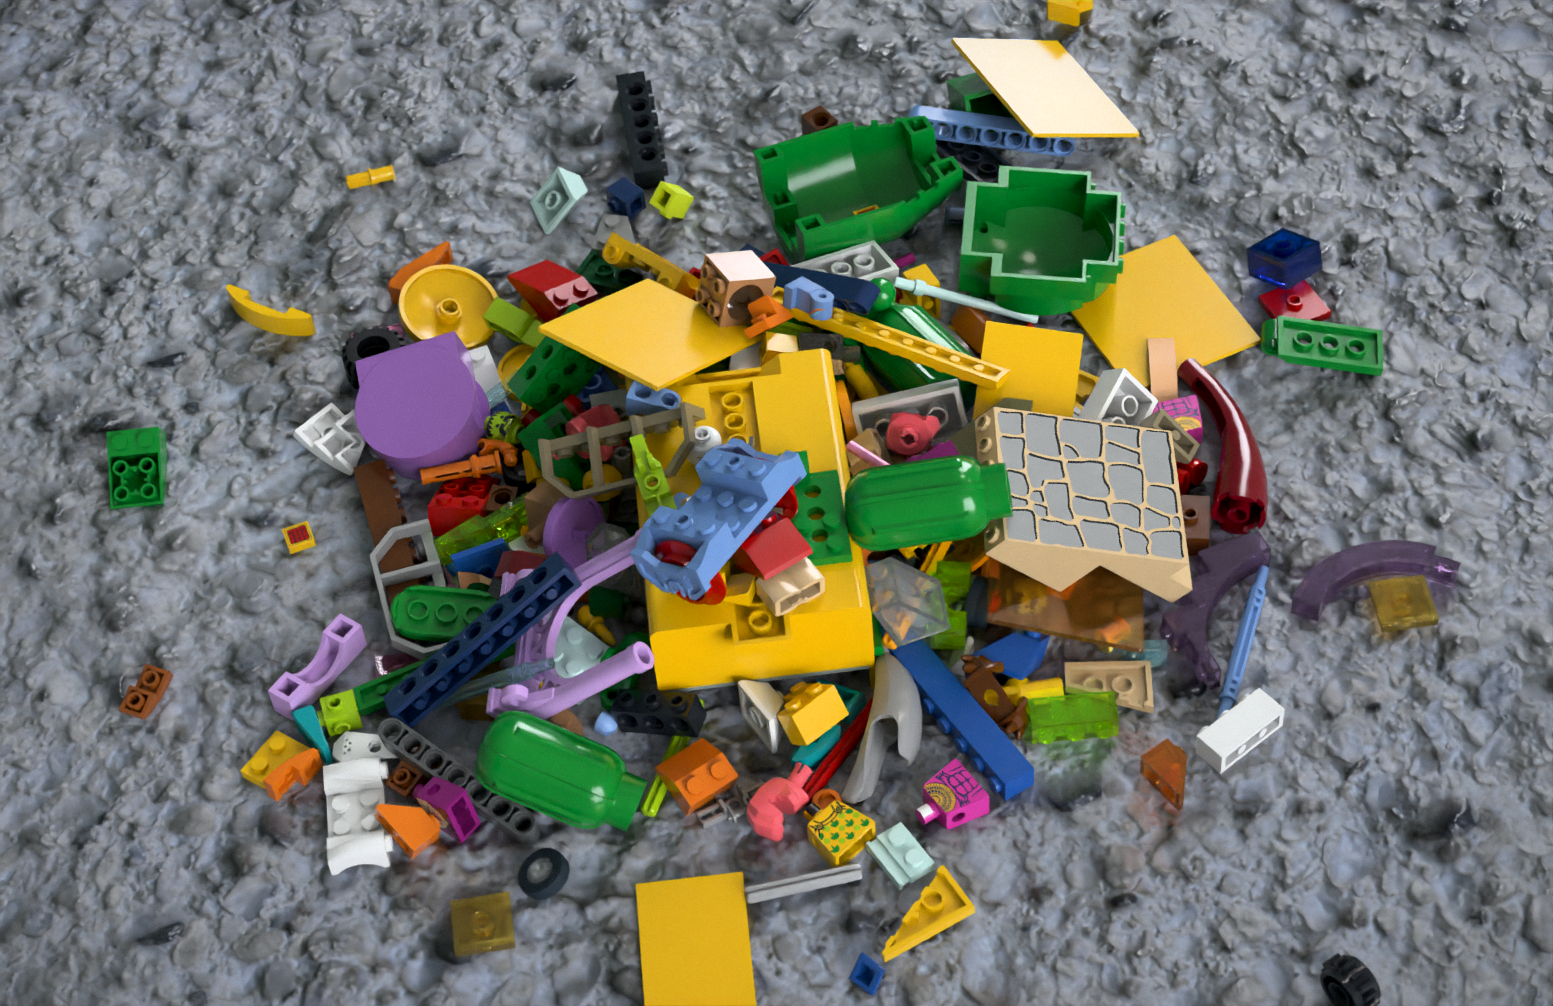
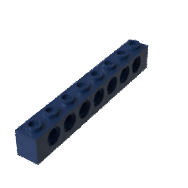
(482, 640)

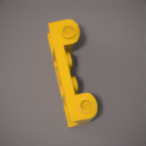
(626, 255)

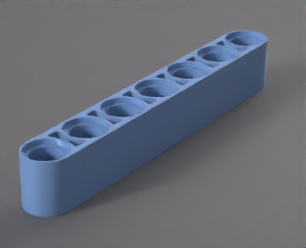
(979, 136)

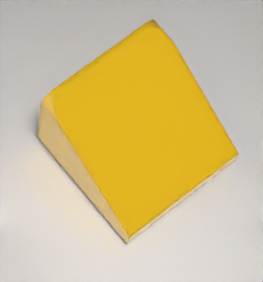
(741, 589)

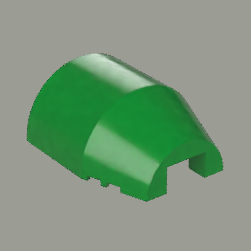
(827, 175)

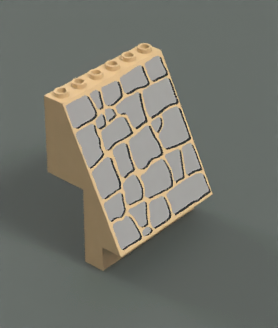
(1086, 500)

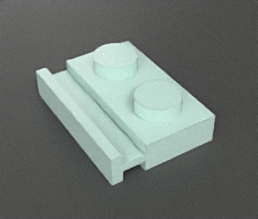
(900, 856)

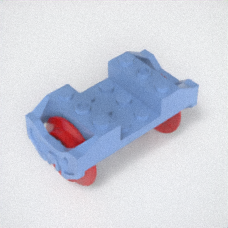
(702, 535)

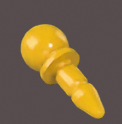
(595, 624)

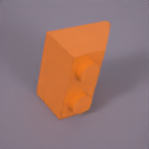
(697, 775)

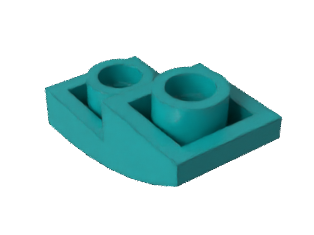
(816, 751)

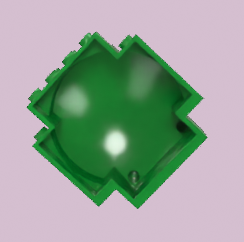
(1040, 240)

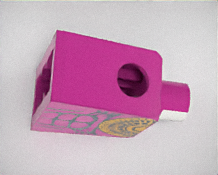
(1185, 413)
(952, 797)

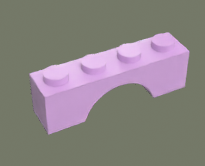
(338, 648)

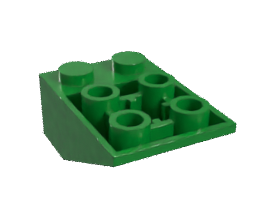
(137, 467)

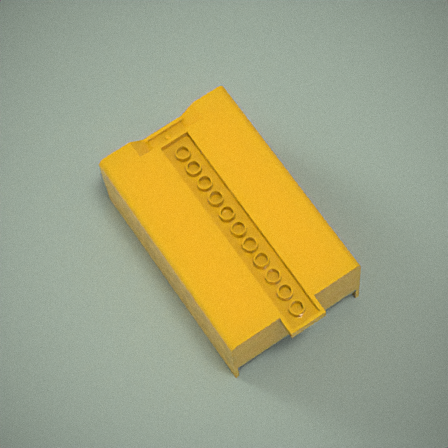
(703, 646)

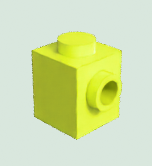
(671, 200)

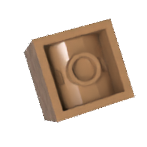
(731, 283)

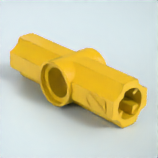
(1030, 689)

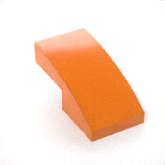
(296, 769)

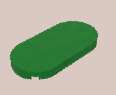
(436, 611)

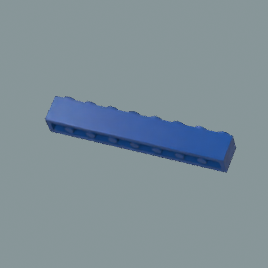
(965, 721)

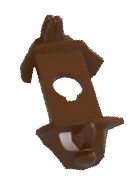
(979, 678)

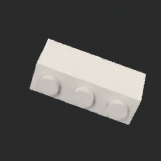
(1239, 730)

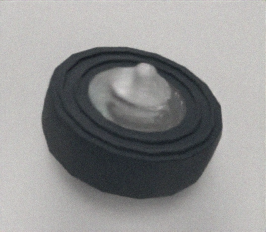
(543, 873)

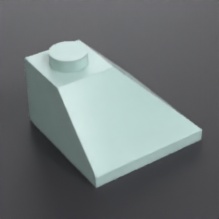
(557, 198)

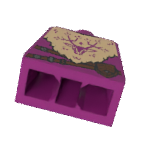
(450, 807)

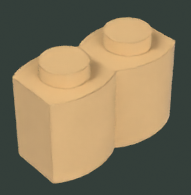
(791, 587)

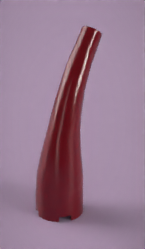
(1241, 479)

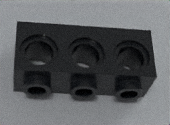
(658, 712)

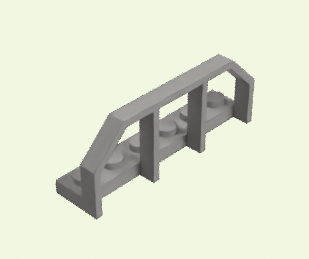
(429, 568)

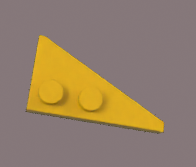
(938, 908)

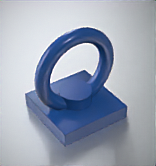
(479, 559)

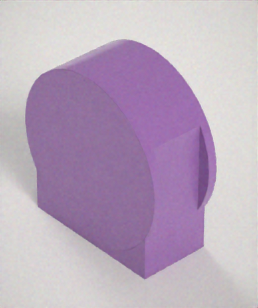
(421, 405)

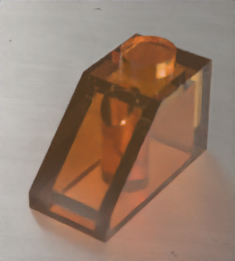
(1166, 771)

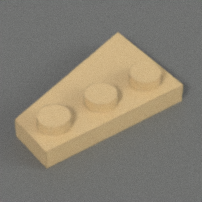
(1127, 679)

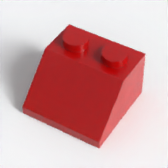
(771, 547)

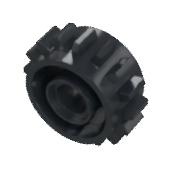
(1349, 982)

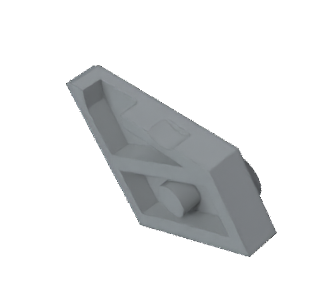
(612, 223)

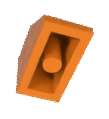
(409, 827)

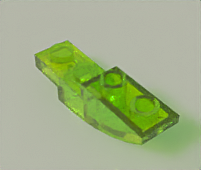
(502, 523)

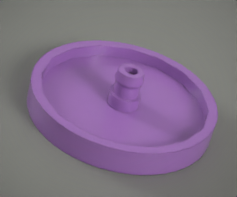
(570, 527)

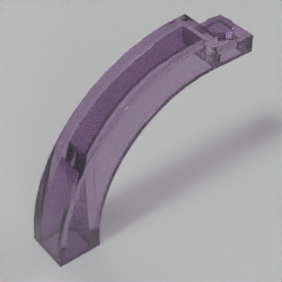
(1366, 562)

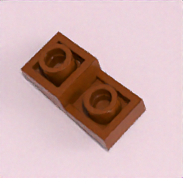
(144, 697)
(406, 778)

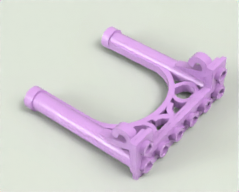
(540, 644)

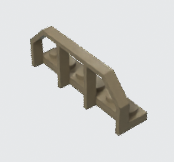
(612, 435)

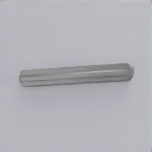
(803, 882)

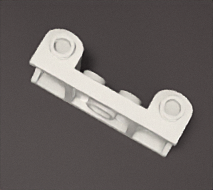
(354, 833)

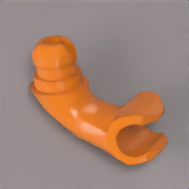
(506, 449)

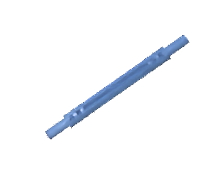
(1243, 641)

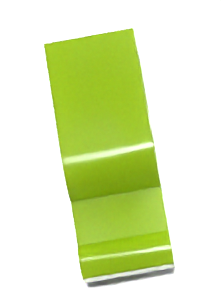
(513, 323)

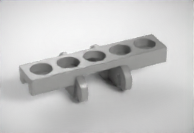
(743, 800)

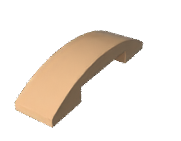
(1162, 368)

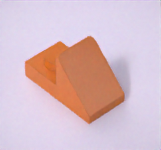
(766, 316)

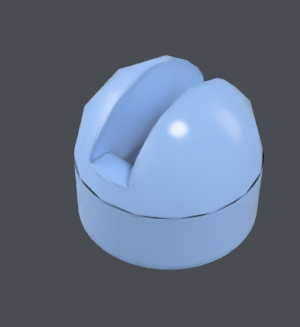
(605, 724)

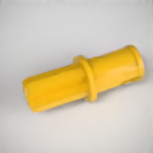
(370, 177)

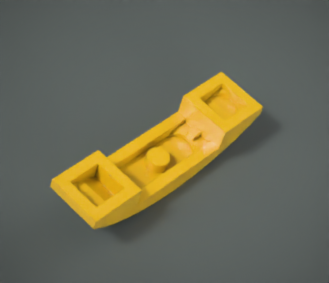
(290, 323)

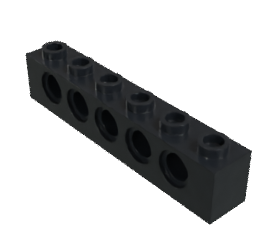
(640, 130)

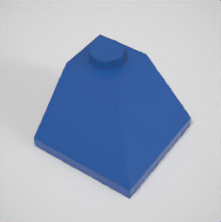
(1019, 652)

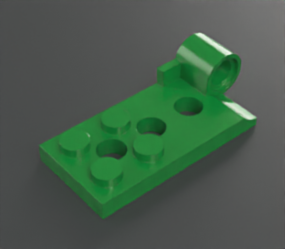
(1282, 334)
(829, 505)

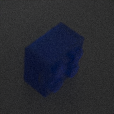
(1284, 258)

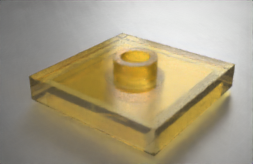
(1403, 603)
(482, 924)

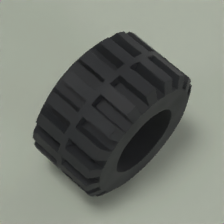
(367, 344)

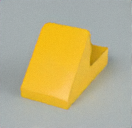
(1067, 10)

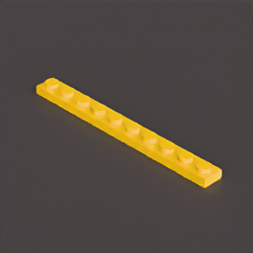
(906, 345)

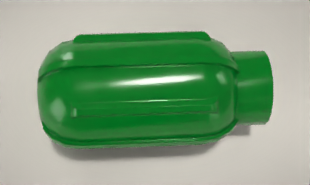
(902, 372)
(925, 502)
(557, 772)

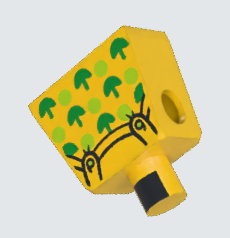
(838, 832)

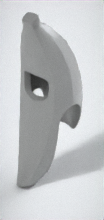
(899, 706)

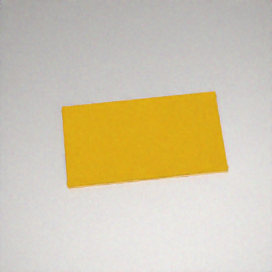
(1040, 367)
(695, 942)

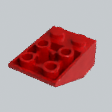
(458, 502)

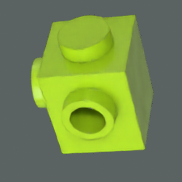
(339, 713)

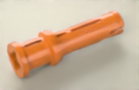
(475, 466)

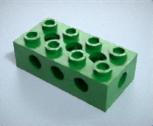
(552, 374)

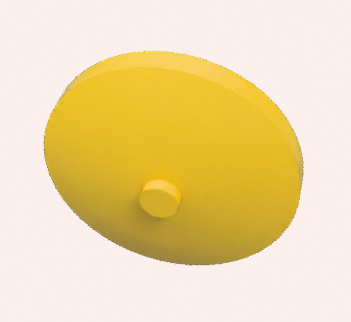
(447, 301)

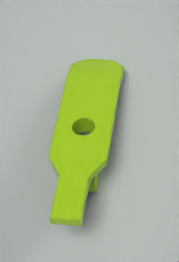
(648, 470)

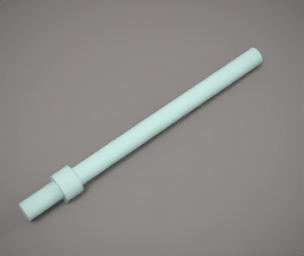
(919, 287)

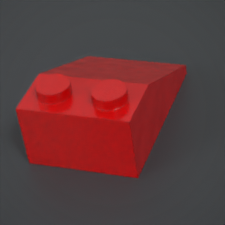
(552, 289)

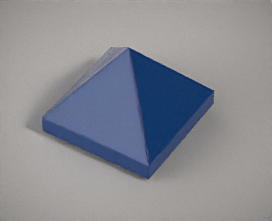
(867, 973)

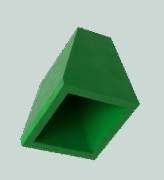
(972, 95)

